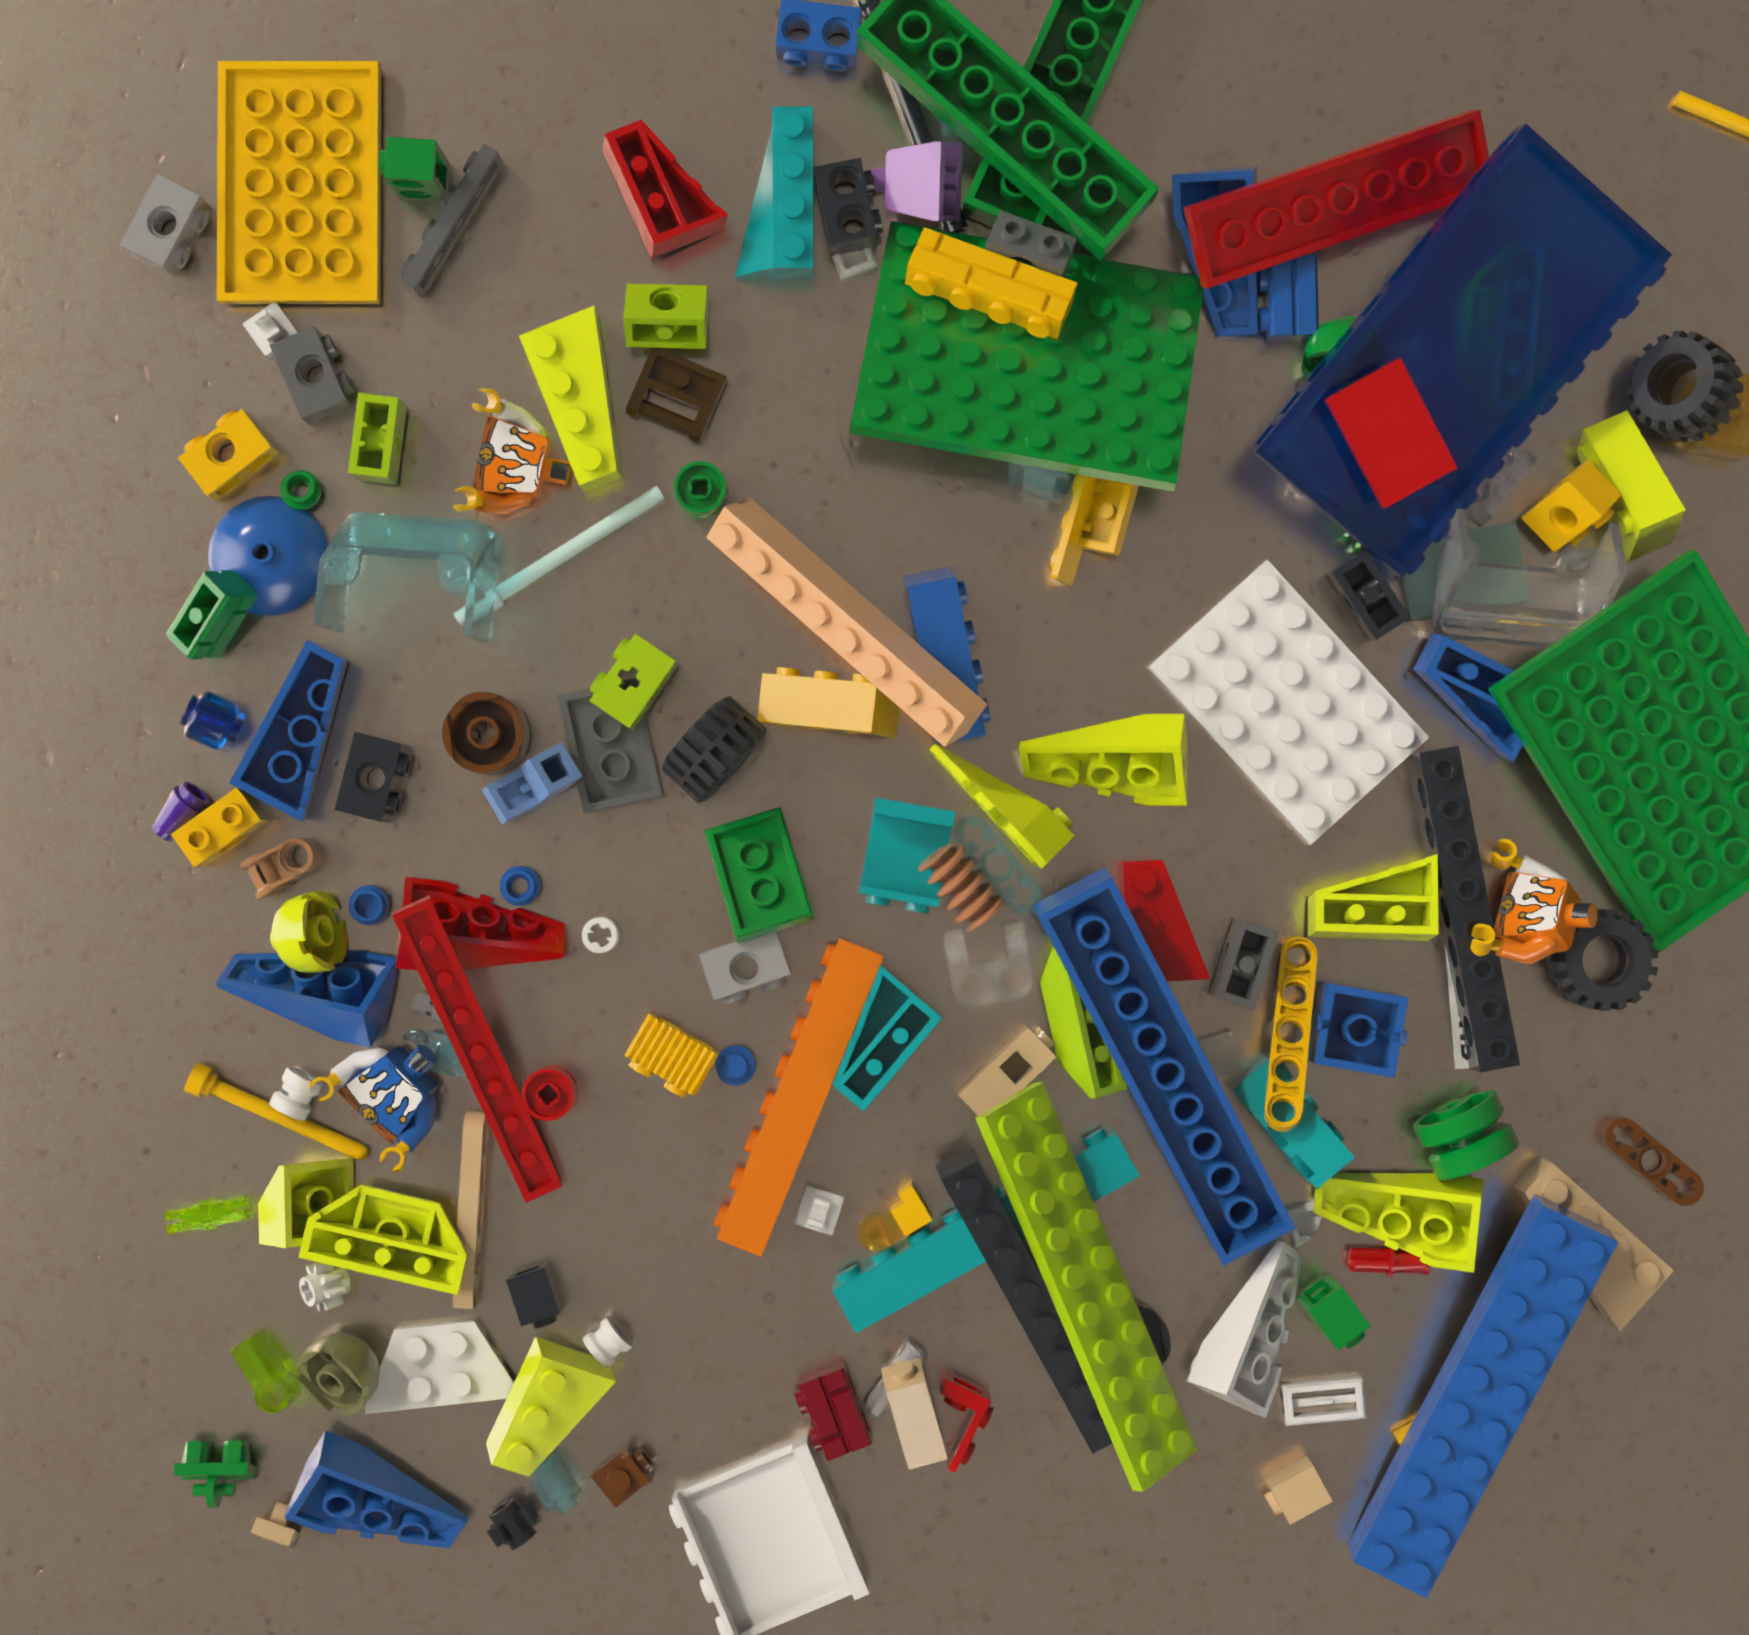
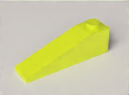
(1125, 756)
(1409, 1213)

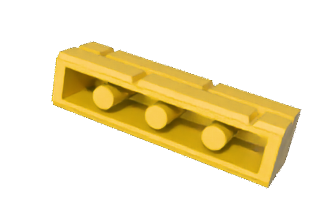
(990, 284)

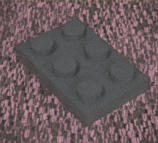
(612, 758)

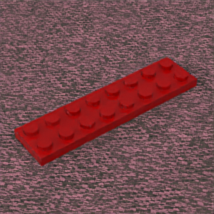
(1335, 199)

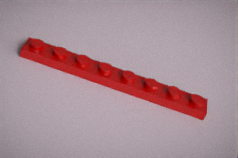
(476, 1048)

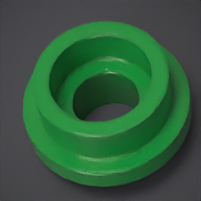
(298, 479)

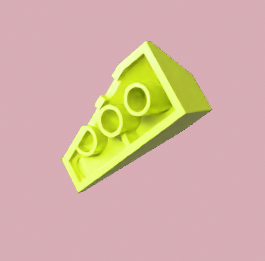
(1024, 820)

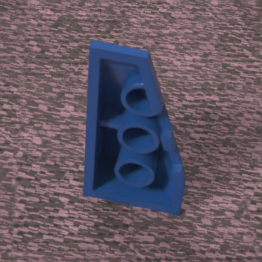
(1235, 302)
(338, 1003)
(360, 1491)

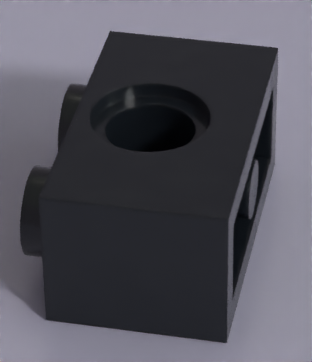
(1368, 595)
(355, 795)

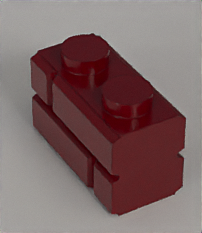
(834, 1411)

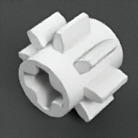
(324, 1286)

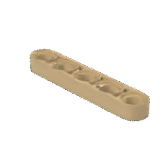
(471, 1204)

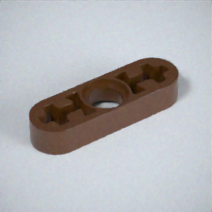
(1680, 1170)

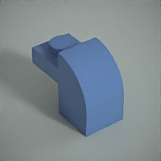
(533, 783)

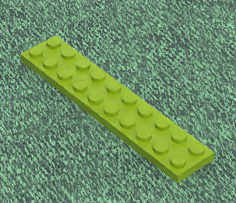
(1087, 1285)

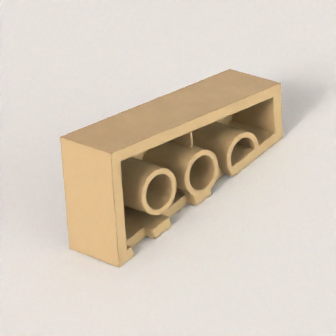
(1633, 1268)

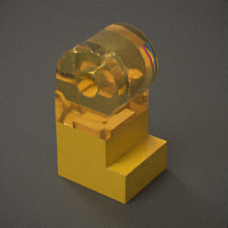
(884, 1228)

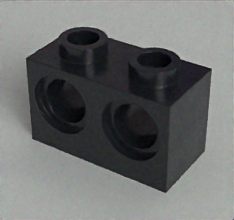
(839, 207)

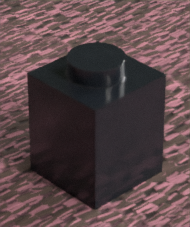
(535, 1295)

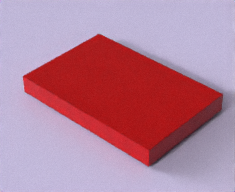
(1391, 433)

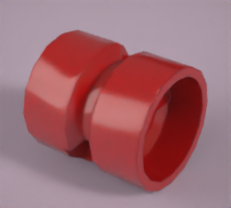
(551, 1092)

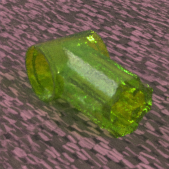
(261, 1369)

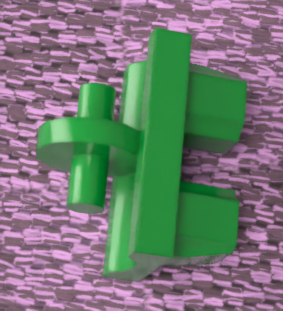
(197, 1466)

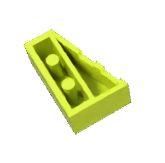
(1648, 506)
(1379, 906)
(545, 1404)

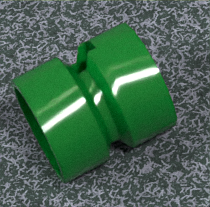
(701, 490)

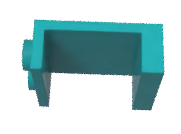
(897, 845)

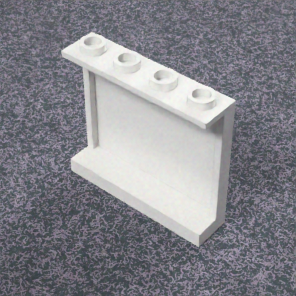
(768, 1540)

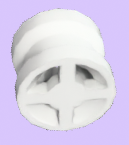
(607, 1342)

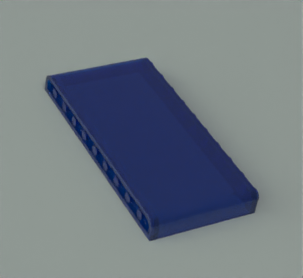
(1489, 327)

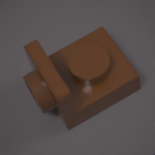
(624, 1474)

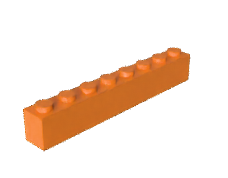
(799, 1097)

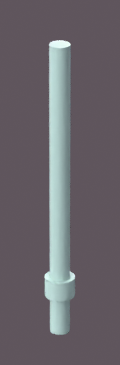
(571, 548)

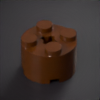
(468, 718)

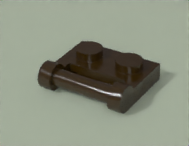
(680, 381)

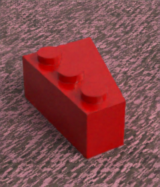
(658, 192)

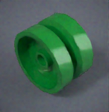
(1466, 1135)

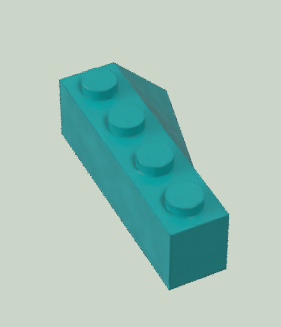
(782, 213)

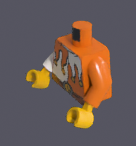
(511, 460)
(1535, 911)

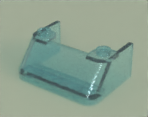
(464, 554)

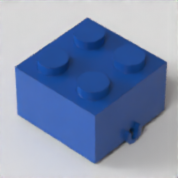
(1357, 1029)

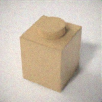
(1296, 1491)

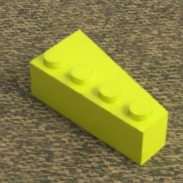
(574, 384)

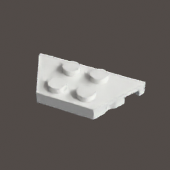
(439, 1368)

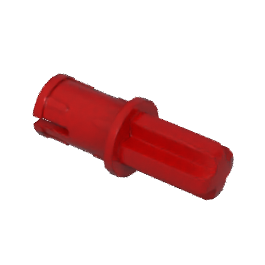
(1385, 1261)

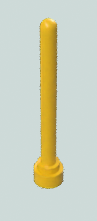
(205, 1082)

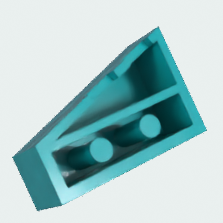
(885, 1038)
(1312, 1145)

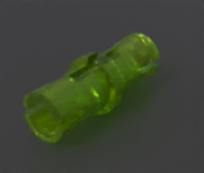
(207, 1215)

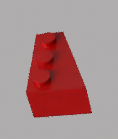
(1161, 919)

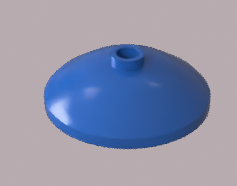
(295, 546)

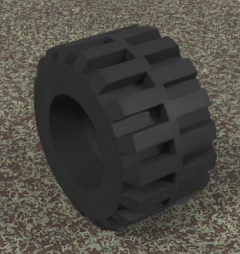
(1662, 368)
(713, 749)
(1630, 975)

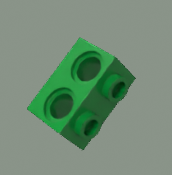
(414, 168)

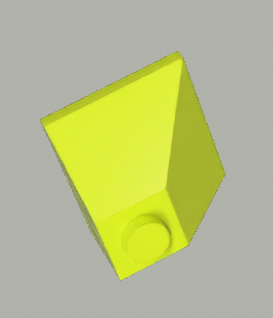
(297, 1194)

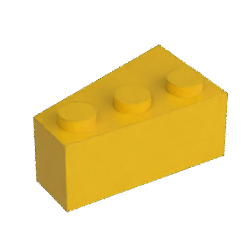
(826, 703)

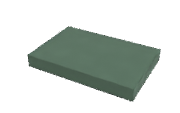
(1497, 545)

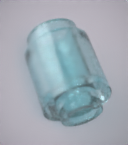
(555, 1484)

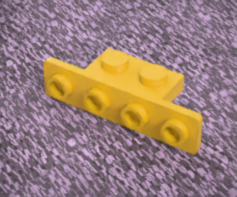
(1093, 523)

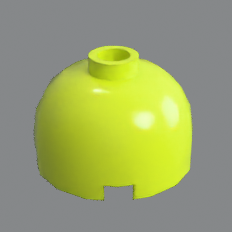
(308, 933)

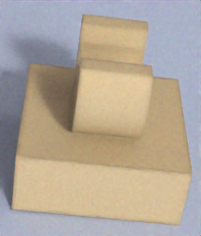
(276, 1528)

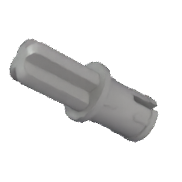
(877, 1401)

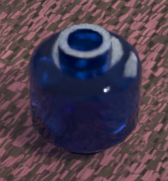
(211, 720)

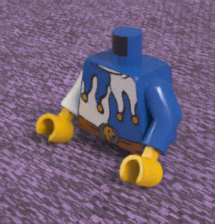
(389, 1093)

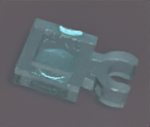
(440, 1044)

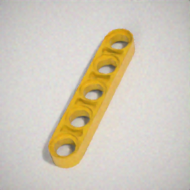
(1283, 1051)

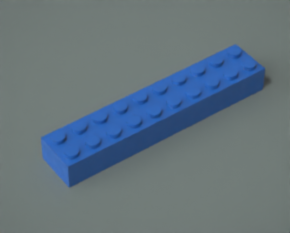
(1163, 1065)
(1481, 1395)

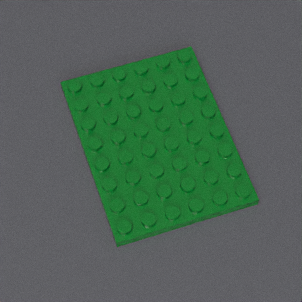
(1087, 404)
(1649, 744)

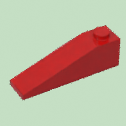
(483, 931)

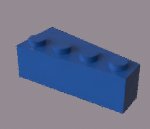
(941, 629)
(293, 736)

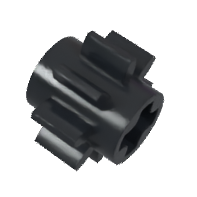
(512, 1524)

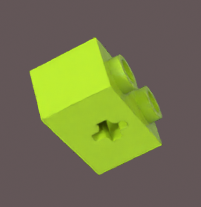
(377, 438)
(653, 673)

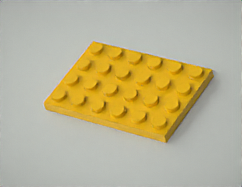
(298, 182)

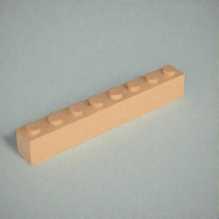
(846, 621)

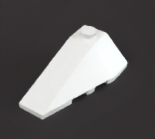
(1243, 1346)

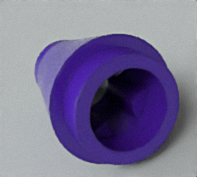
(181, 806)

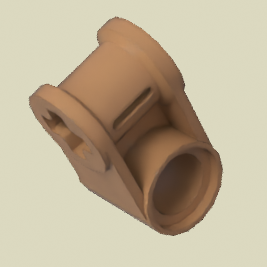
(276, 869)

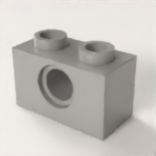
(161, 203)
(721, 972)

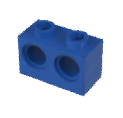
(820, 22)

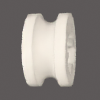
(596, 946)

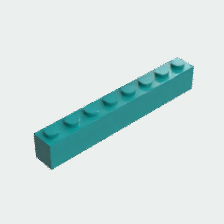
(949, 1249)

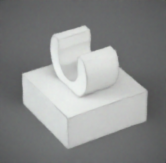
(269, 327)
(819, 1209)

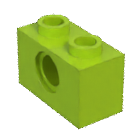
(666, 316)

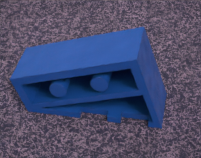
(1463, 683)

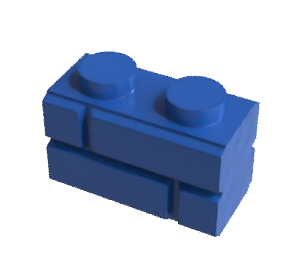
(1290, 300)

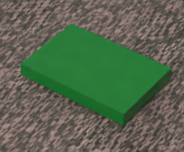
(759, 875)

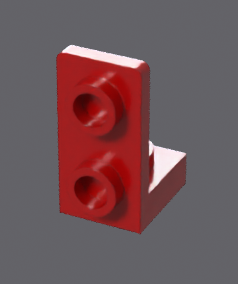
(961, 1395)

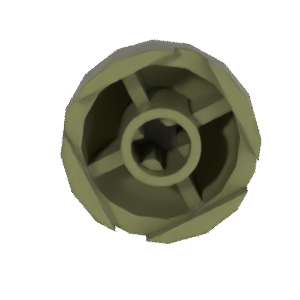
(339, 1372)

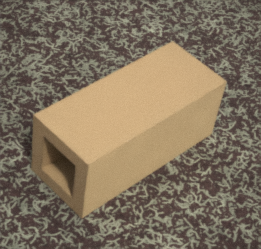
(1008, 1070)
(914, 1413)

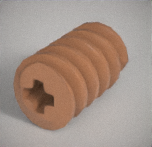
(962, 885)

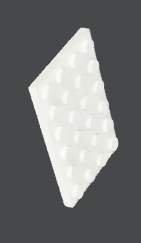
(1288, 702)

